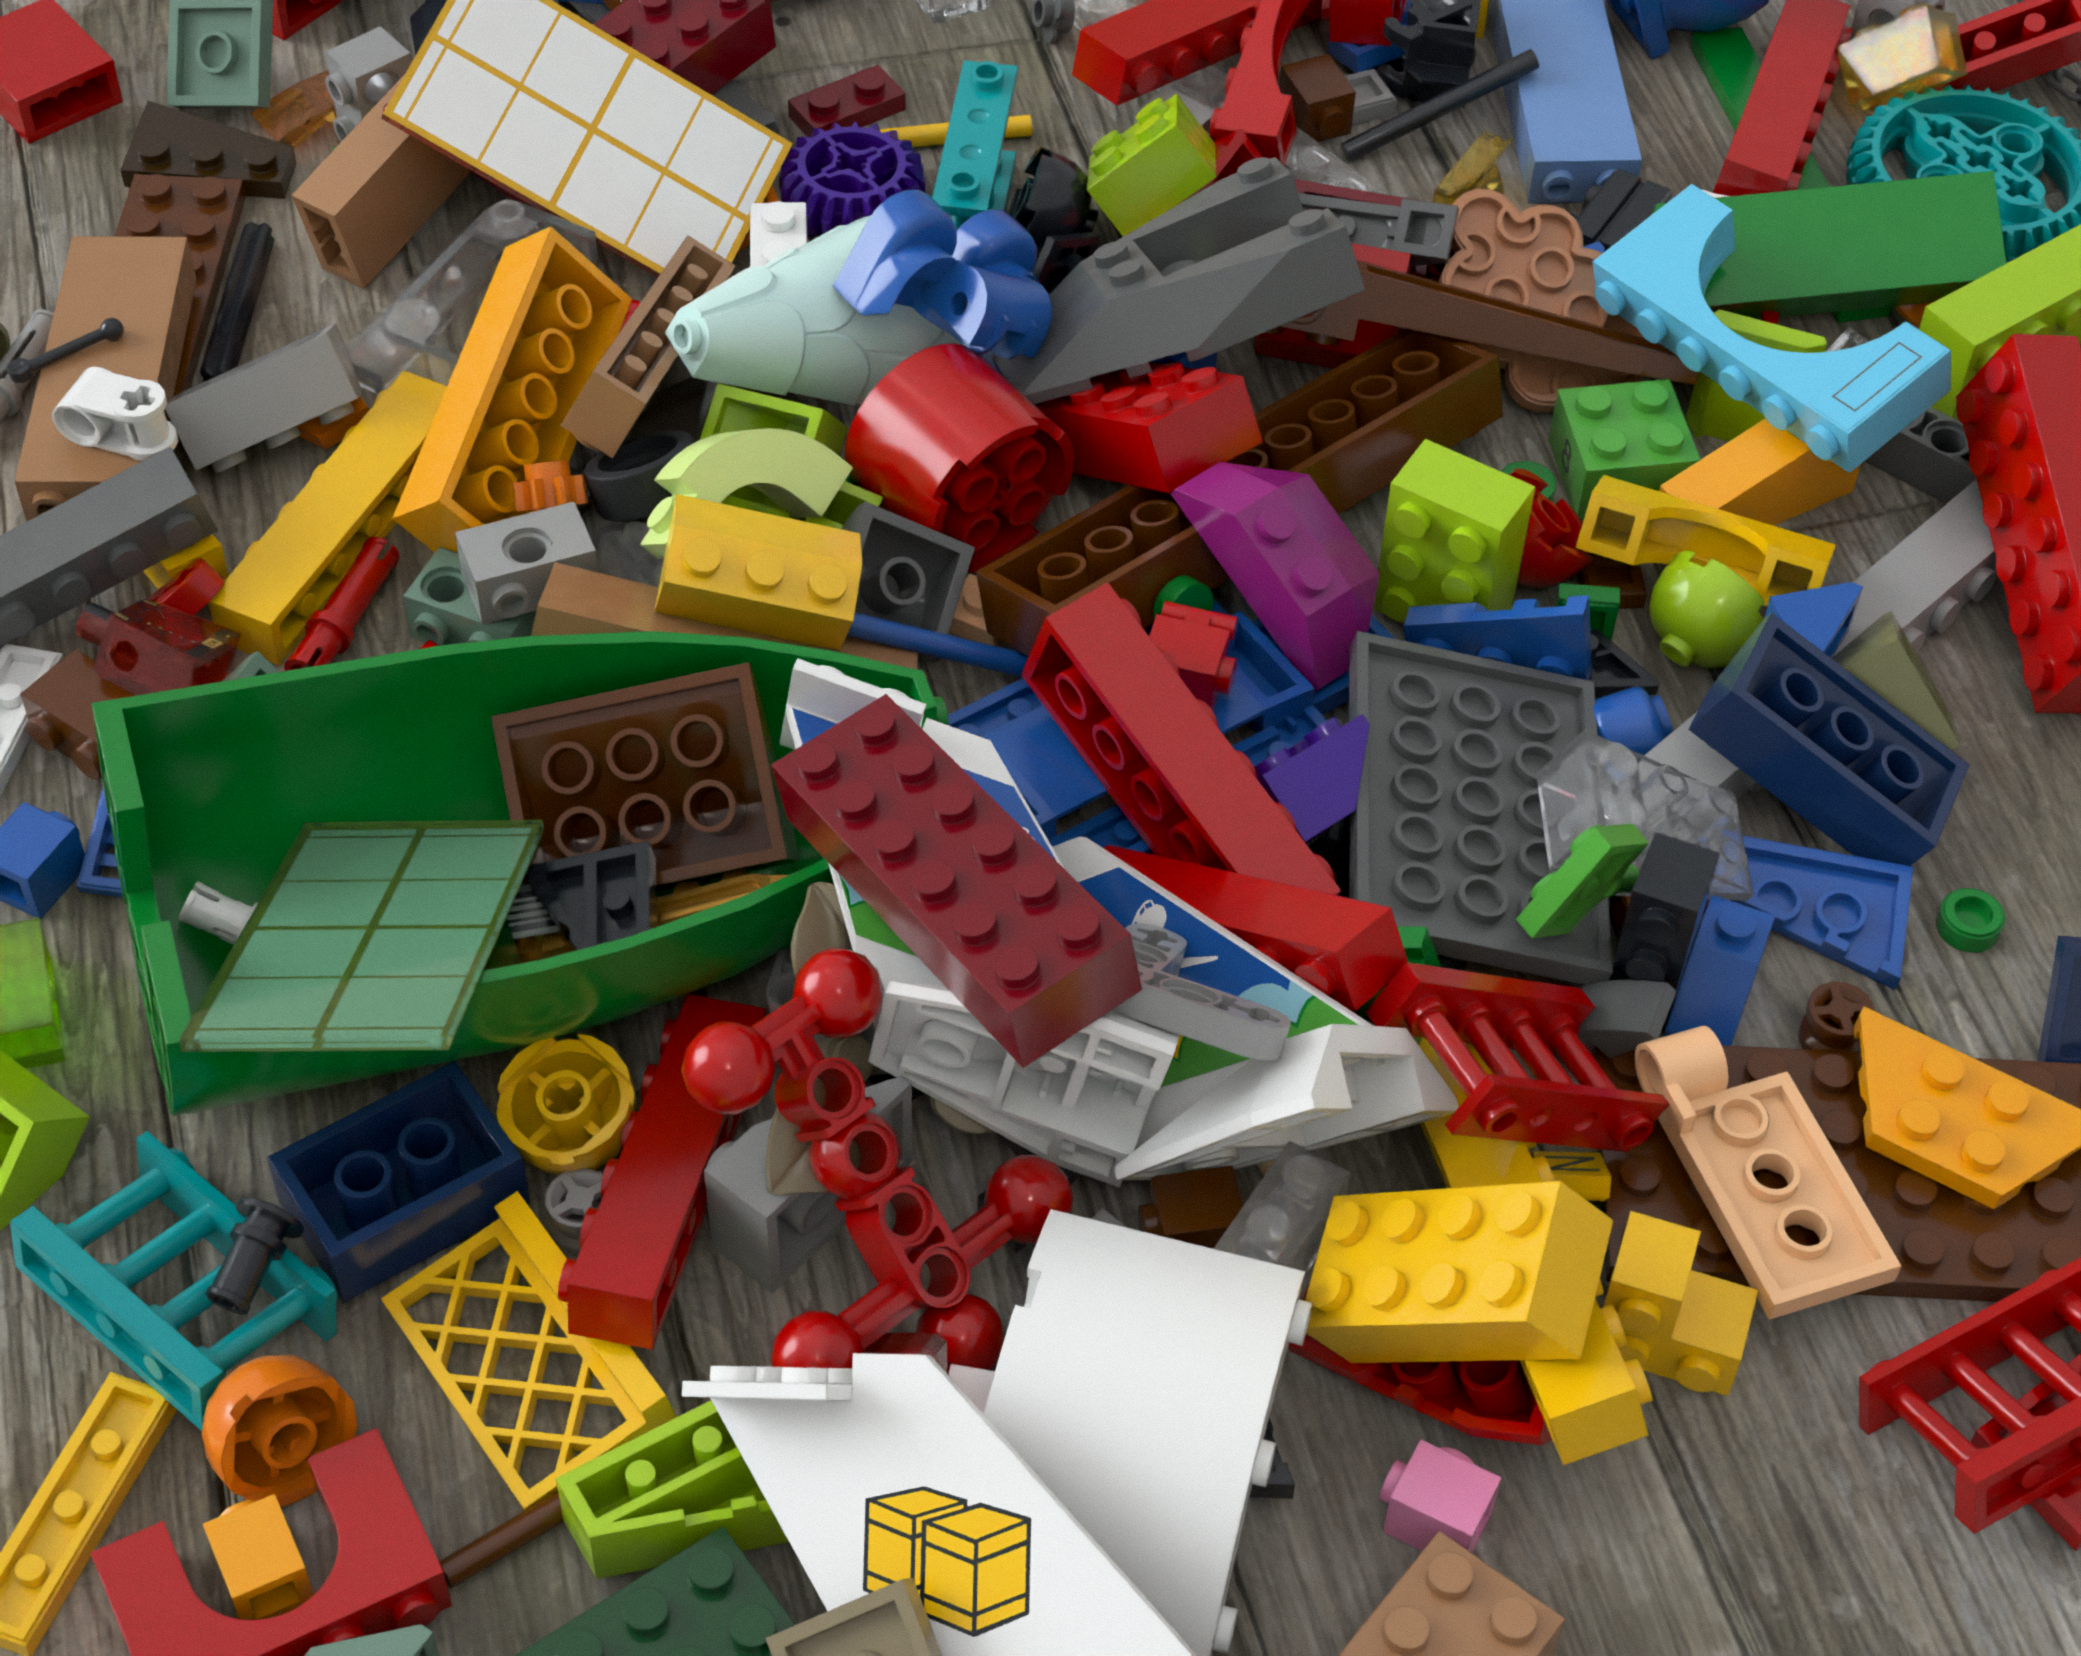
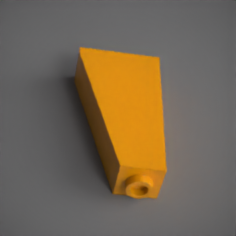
(1762, 477)

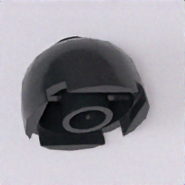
(1054, 199)

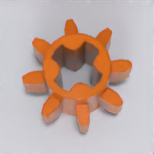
(548, 486)

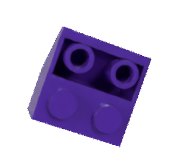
(1318, 775)

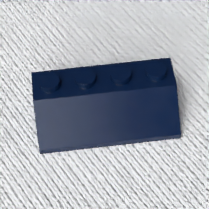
(1830, 747)

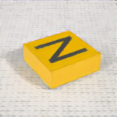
(1581, 1172)

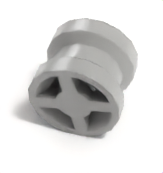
(568, 1195)

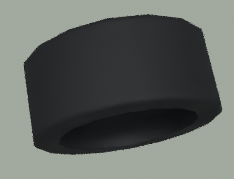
(625, 484)

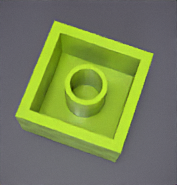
(1150, 164)

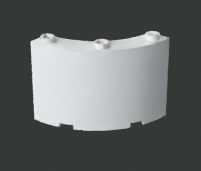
(1147, 1401)

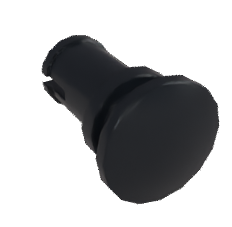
(252, 1252)

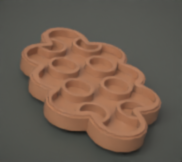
(1537, 263)

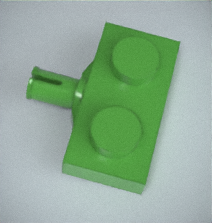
(1594, 871)

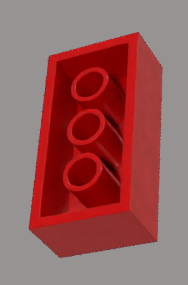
(1156, 425)

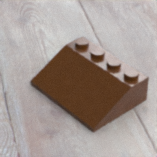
(652, 764)

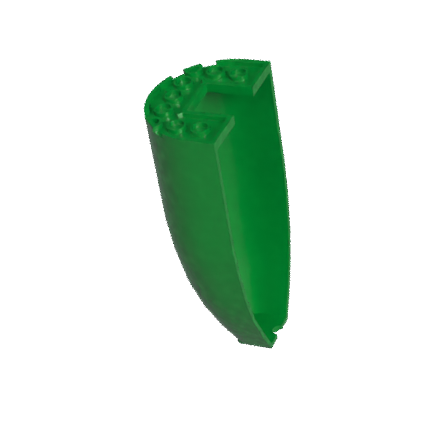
(231, 770)

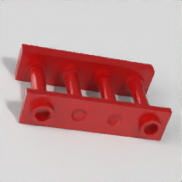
(1536, 1021)
(2041, 1448)

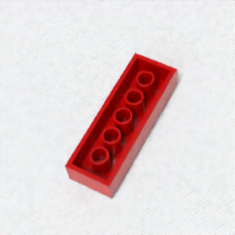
(2027, 462)
(1162, 747)

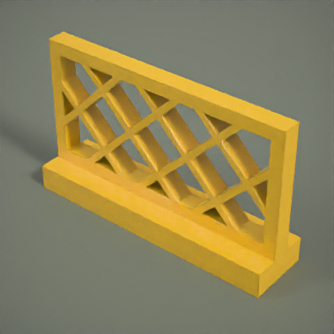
(613, 1364)

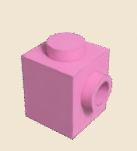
(1438, 1493)

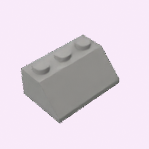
(265, 400)

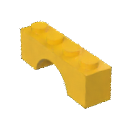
(1652, 527)

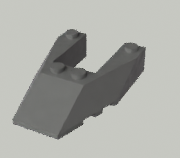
(1191, 283)

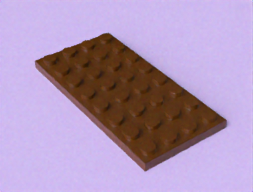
(1940, 1237)

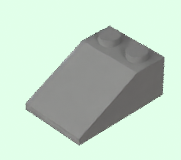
(779, 1233)

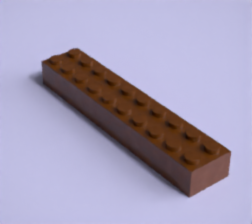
(1341, 429)

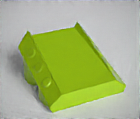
(1715, 412)

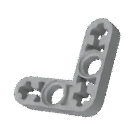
(1196, 1008)

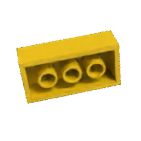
(1458, 1274)

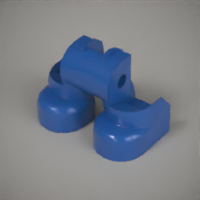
(962, 280)

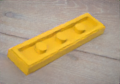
(76, 1507)

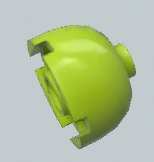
(1703, 612)

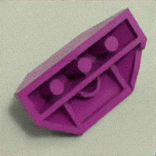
(1286, 560)

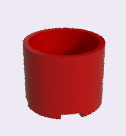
(959, 451)

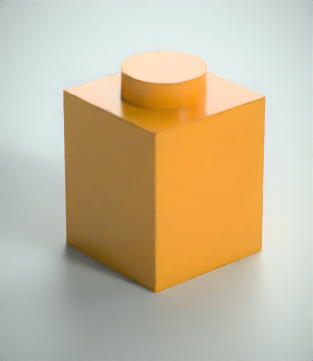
(258, 1559)

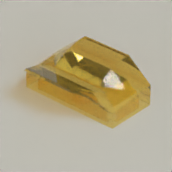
(1474, 170)

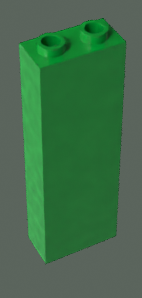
(1858, 245)

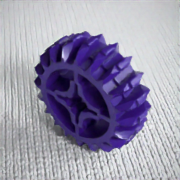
(848, 174)

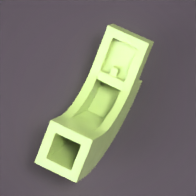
(778, 462)

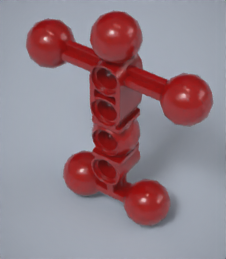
(732, 1070)

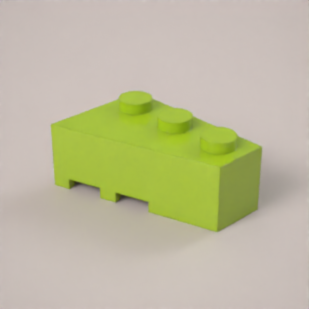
(664, 1496)

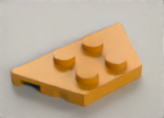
(1957, 1114)

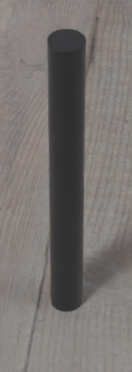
(1440, 105)

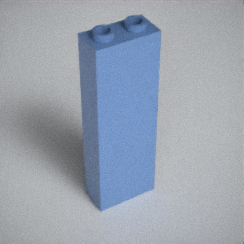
(1572, 110)

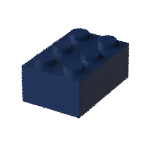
(398, 1180)

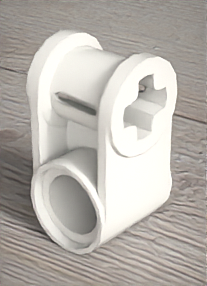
(115, 414)

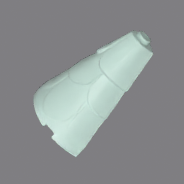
(793, 331)

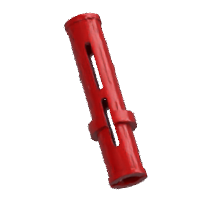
(331, 629)

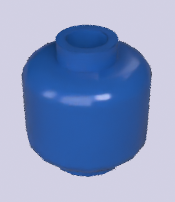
(1632, 719)

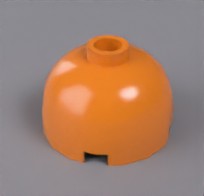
(270, 1421)

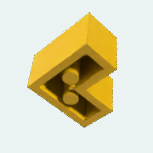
(1673, 1316)

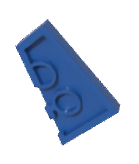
(1524, 636)
(1834, 904)

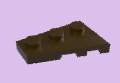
(192, 146)

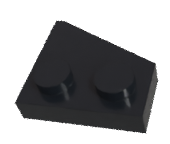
(599, 893)

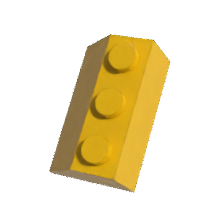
(760, 573)

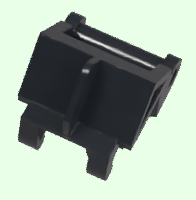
(1435, 47)

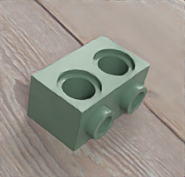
(443, 611)

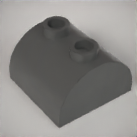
(908, 570)

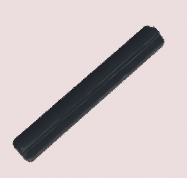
(238, 301)

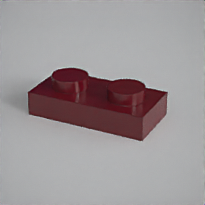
(858, 97)

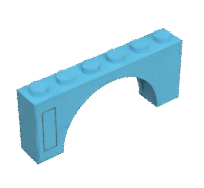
(1833, 401)

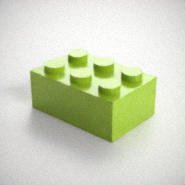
(1451, 534)

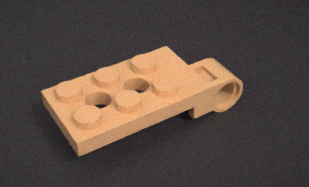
(1768, 1126)

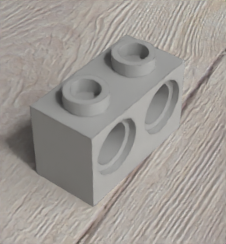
(362, 75)

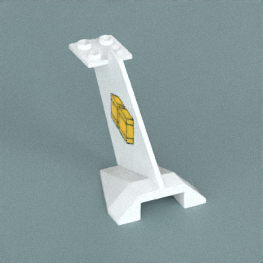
(905, 1478)

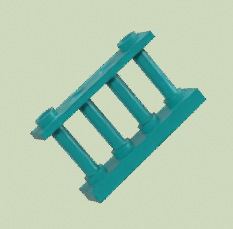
(973, 167)
(146, 1334)

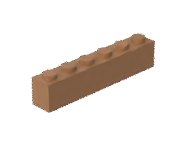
(642, 352)

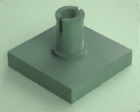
(219, 54)

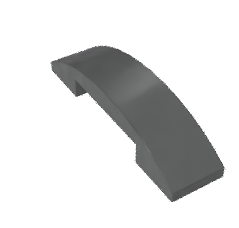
(1413, 228)

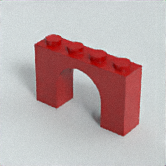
(379, 1583)

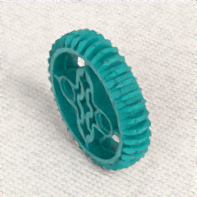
(1979, 133)

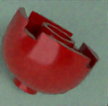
(1550, 539)

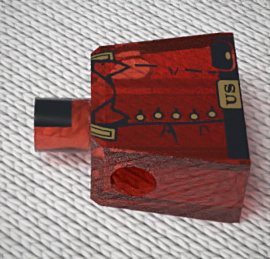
(157, 647)

